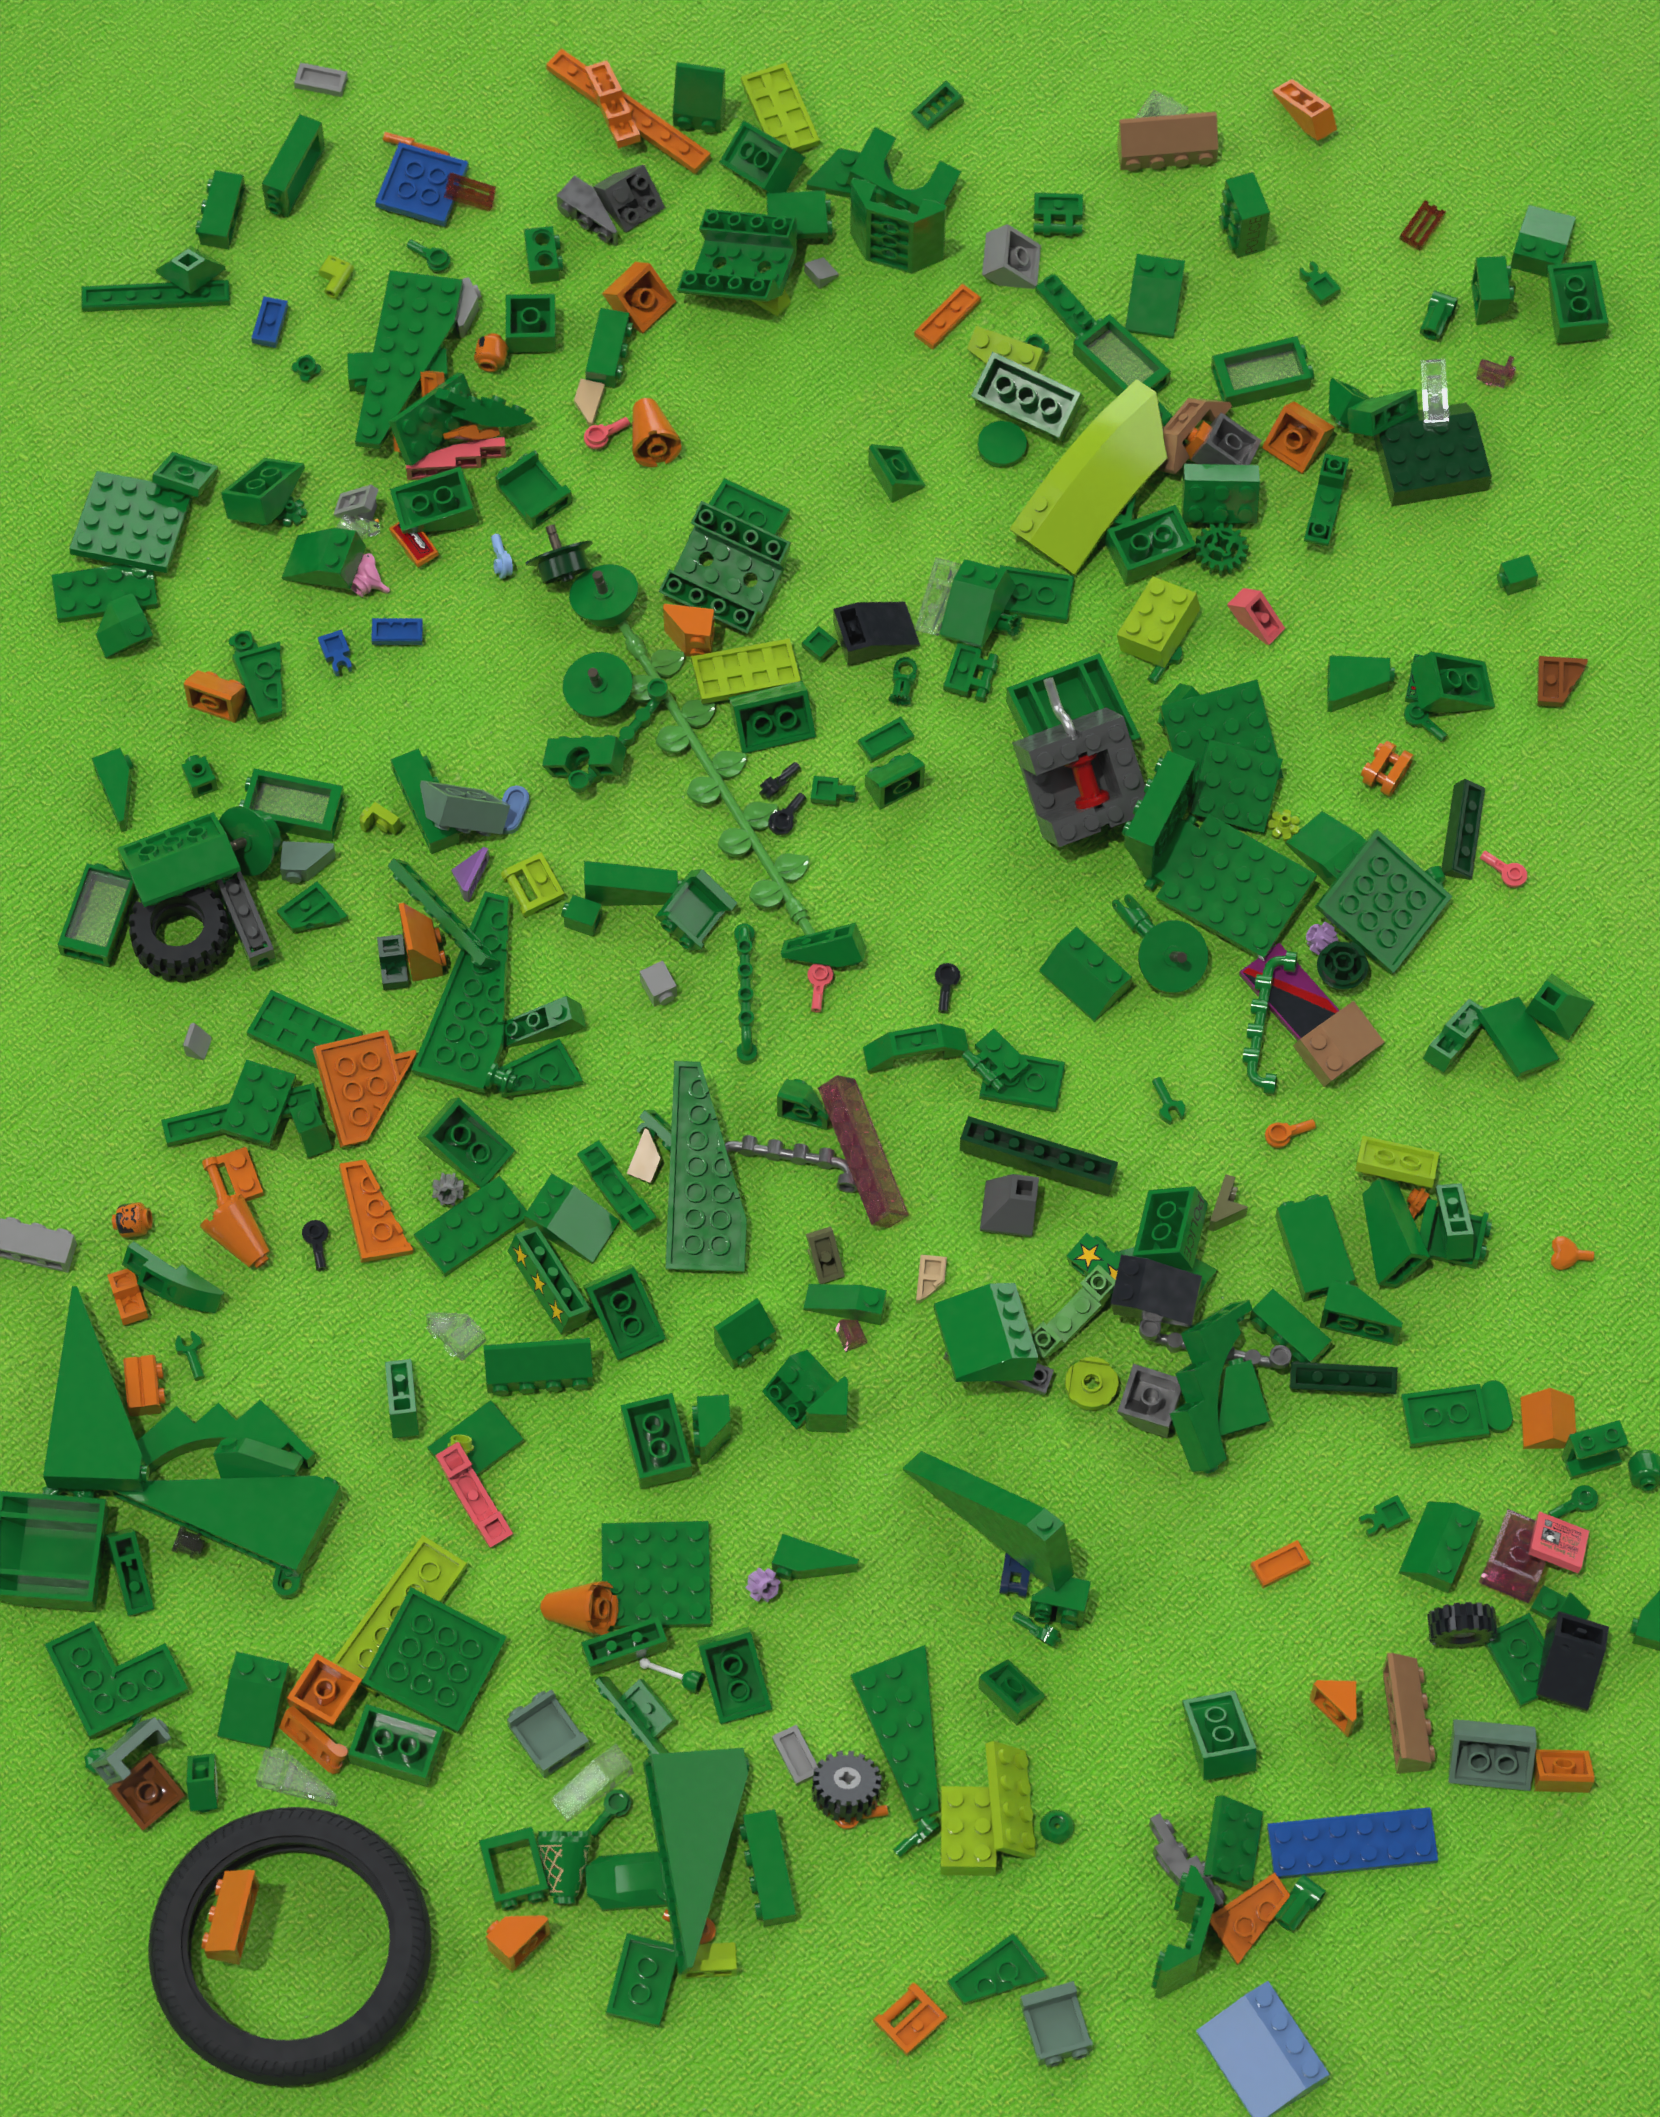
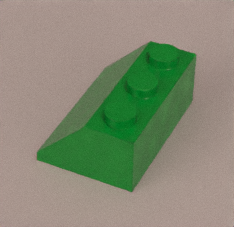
(772, 717)
(1086, 974)
(1439, 1544)

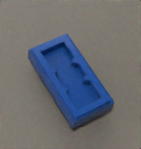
(397, 631)

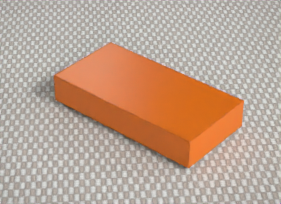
(1280, 1564)

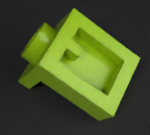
(382, 818)

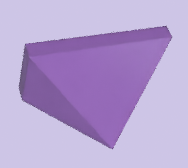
(470, 871)

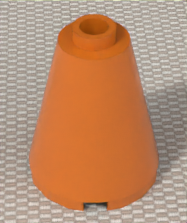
(653, 435)
(238, 1232)
(583, 1607)

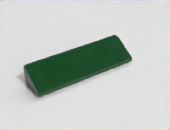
(1463, 829)
(1343, 1377)

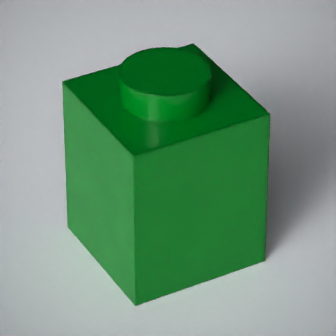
(1517, 575)
(582, 915)

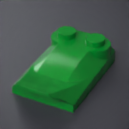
(626, 1881)

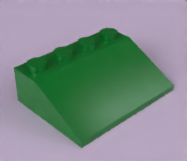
(1158, 812)
(987, 1335)

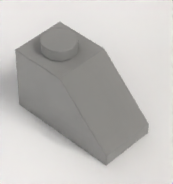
(467, 307)

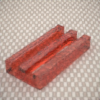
(468, 195)
(1432, 210)

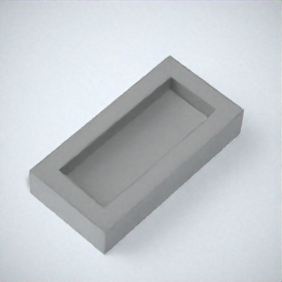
(320, 79)
(795, 1754)

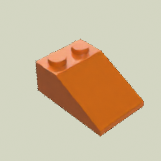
(421, 944)

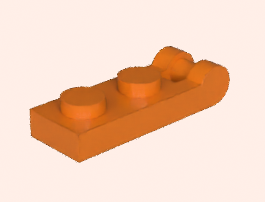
(313, 1740)

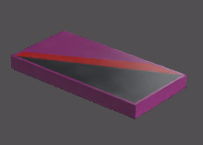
(1293, 996)

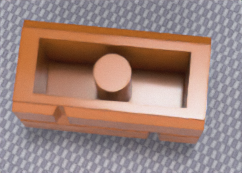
(142, 1385)

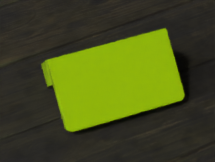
(714, 1961)

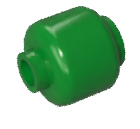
(1644, 1470)

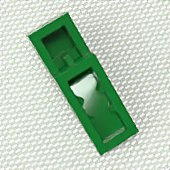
(1454, 1036)

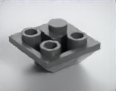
(629, 197)
(1010, 1205)

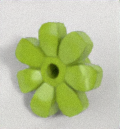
(1283, 825)

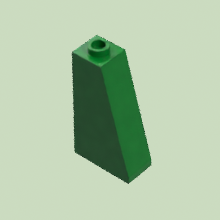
(628, 884)
(1392, 1234)

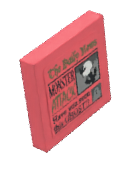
(1558, 1542)

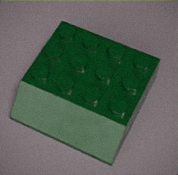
(1433, 457)

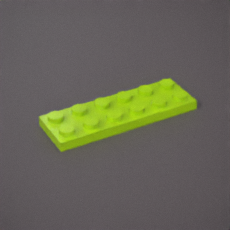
(426, 1569)

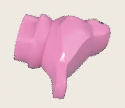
(367, 577)

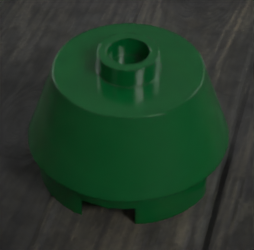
(1342, 965)

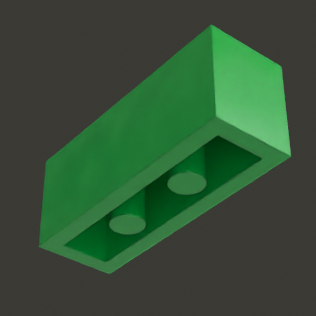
(220, 209)
(609, 347)
(1289, 1328)
(624, 1645)

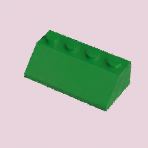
(538, 1366)

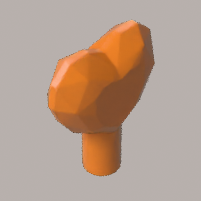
(1567, 1253)

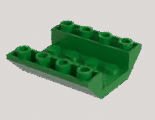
(895, 235)
(747, 246)
(737, 552)
(179, 859)
(1194, 1906)

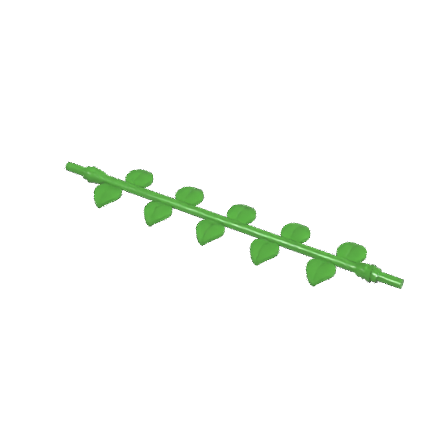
(707, 789)

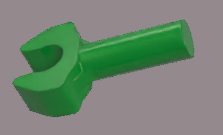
(1158, 670)
(1168, 1103)
(191, 1353)

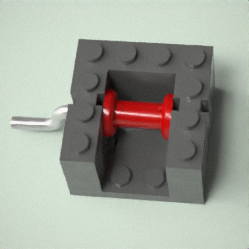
(1080, 773)

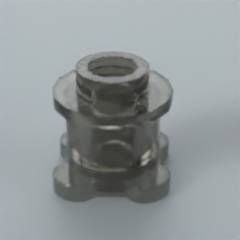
(188, 1543)

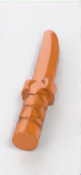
(395, 139)

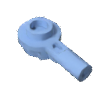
(503, 563)

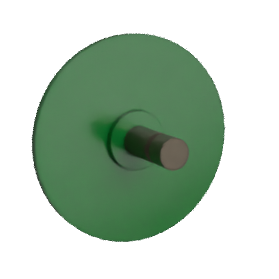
(604, 595)
(597, 685)
(252, 837)
(1173, 956)

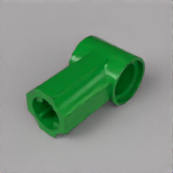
(1439, 310)
(1302, 1899)

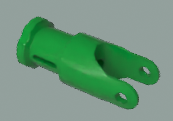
(1134, 916)

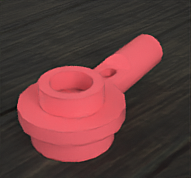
(597, 435)
(1512, 874)
(819, 977)

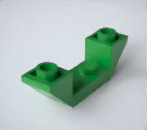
(1326, 500)
(914, 1042)

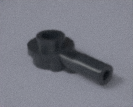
(772, 786)
(782, 821)
(946, 976)
(315, 1234)

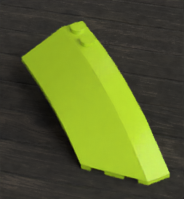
(1095, 479)

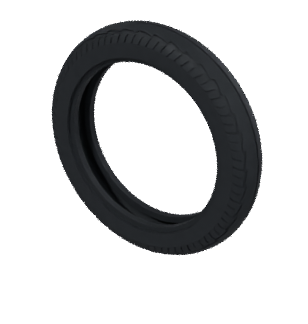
(317, 2056)

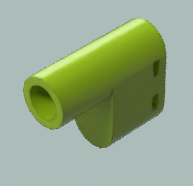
(336, 273)

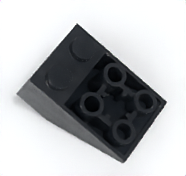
(874, 630)
(1571, 1660)

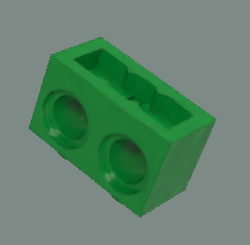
(543, 254)

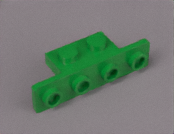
(641, 1710)

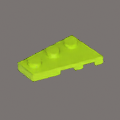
(985, 342)

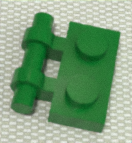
(1058, 206)
(963, 668)
(1000, 1055)

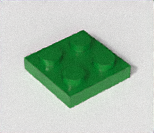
(184, 474)

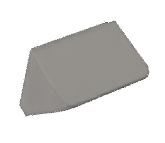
(820, 272)
(196, 1042)

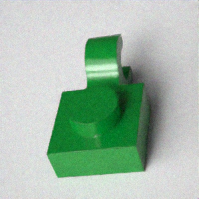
(827, 790)

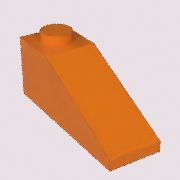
(1307, 109)

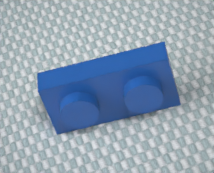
(269, 322)

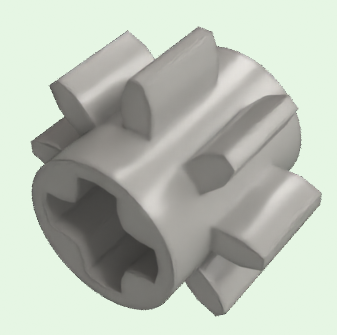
(448, 1182)

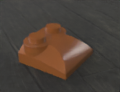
(146, 1791)

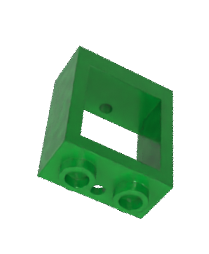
(505, 1843)

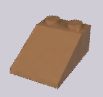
(1338, 1043)

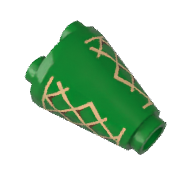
(564, 1862)

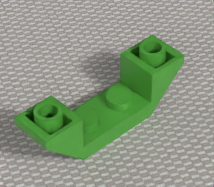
(1075, 1314)

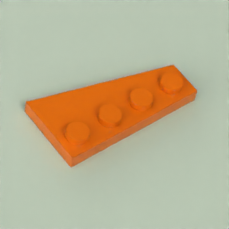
(373, 1223)

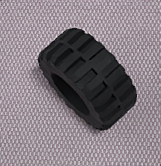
(183, 960)

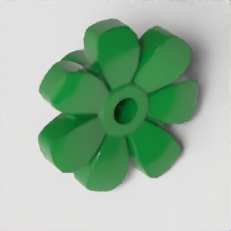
(293, 512)

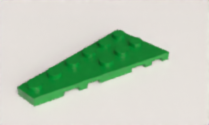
(900, 1714)

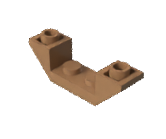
(1182, 424)

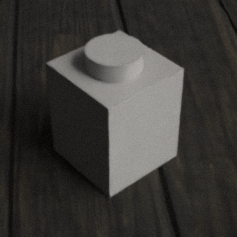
(658, 984)

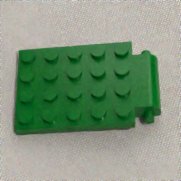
(1229, 883)

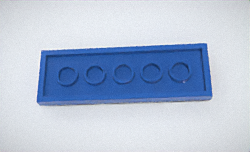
(1352, 1843)

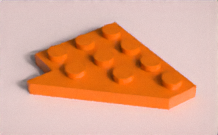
(359, 1082)

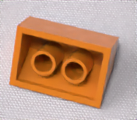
(231, 1916)

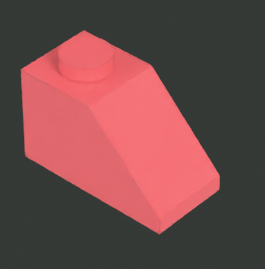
(1256, 615)

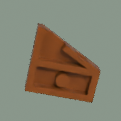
(1557, 679)

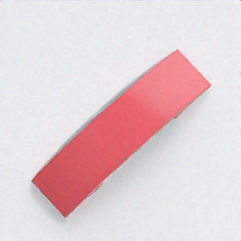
(473, 1495)

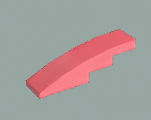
(464, 455)

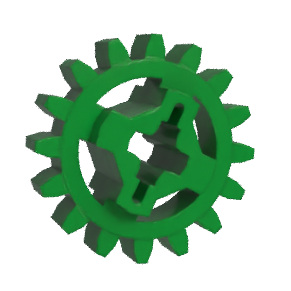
(1227, 541)

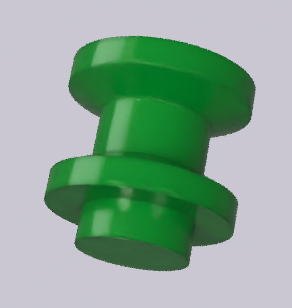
(505, 1080)

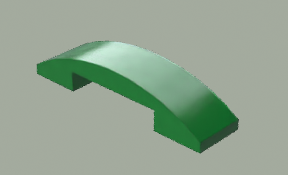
(614, 1187)

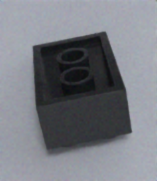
(1155, 1291)

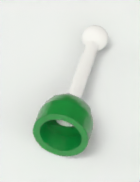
(690, 1679)

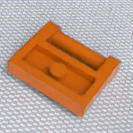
(241, 1174)
(916, 2025)

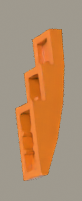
(612, 104)

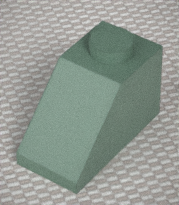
(304, 860)

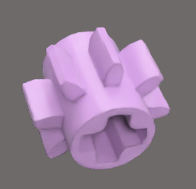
(1320, 936)
(763, 1584)

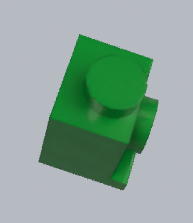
(202, 782)

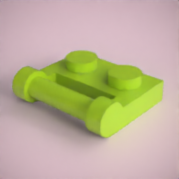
(541, 881)

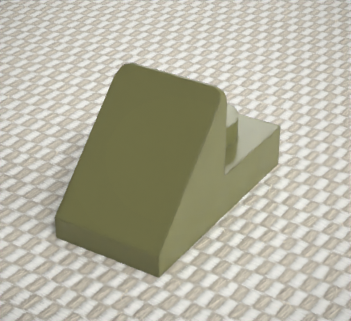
(1226, 1210)
(824, 1255)

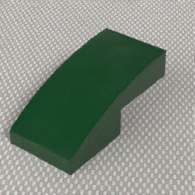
(392, 962)

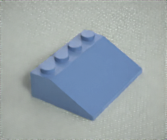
(1263, 2052)

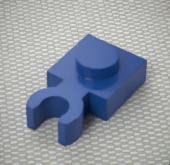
(335, 649)

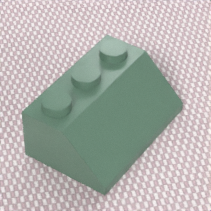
(463, 808)
(1492, 1754)

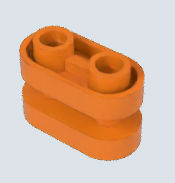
(1383, 755)

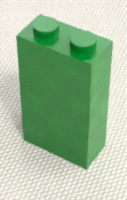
(1313, 1245)

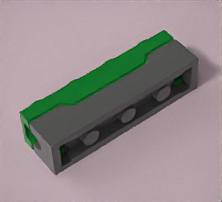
(246, 921)

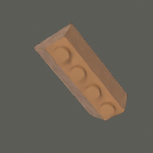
(1167, 141)
(1407, 1714)

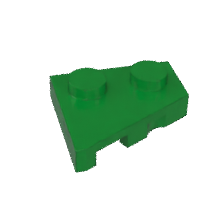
(311, 910)

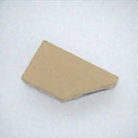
(588, 399)
(646, 1159)
(931, 1276)

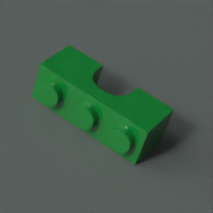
(565, 754)

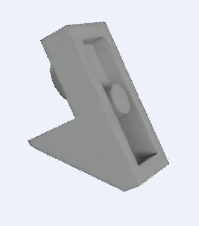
(357, 503)

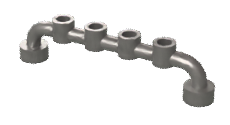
(799, 1155)
(1279, 1355)

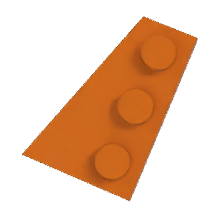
(1248, 1915)

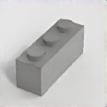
(36, 1244)

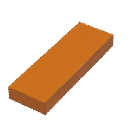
(947, 316)

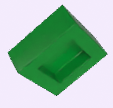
(819, 643)

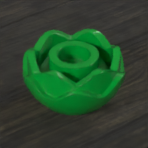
(1053, 1834)

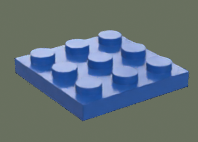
(418, 184)

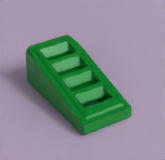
(942, 90)

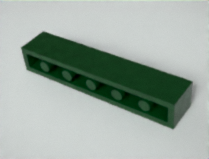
(1038, 1156)

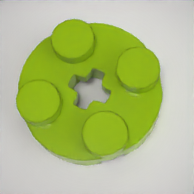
(1095, 1398)

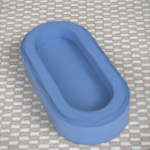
(518, 800)

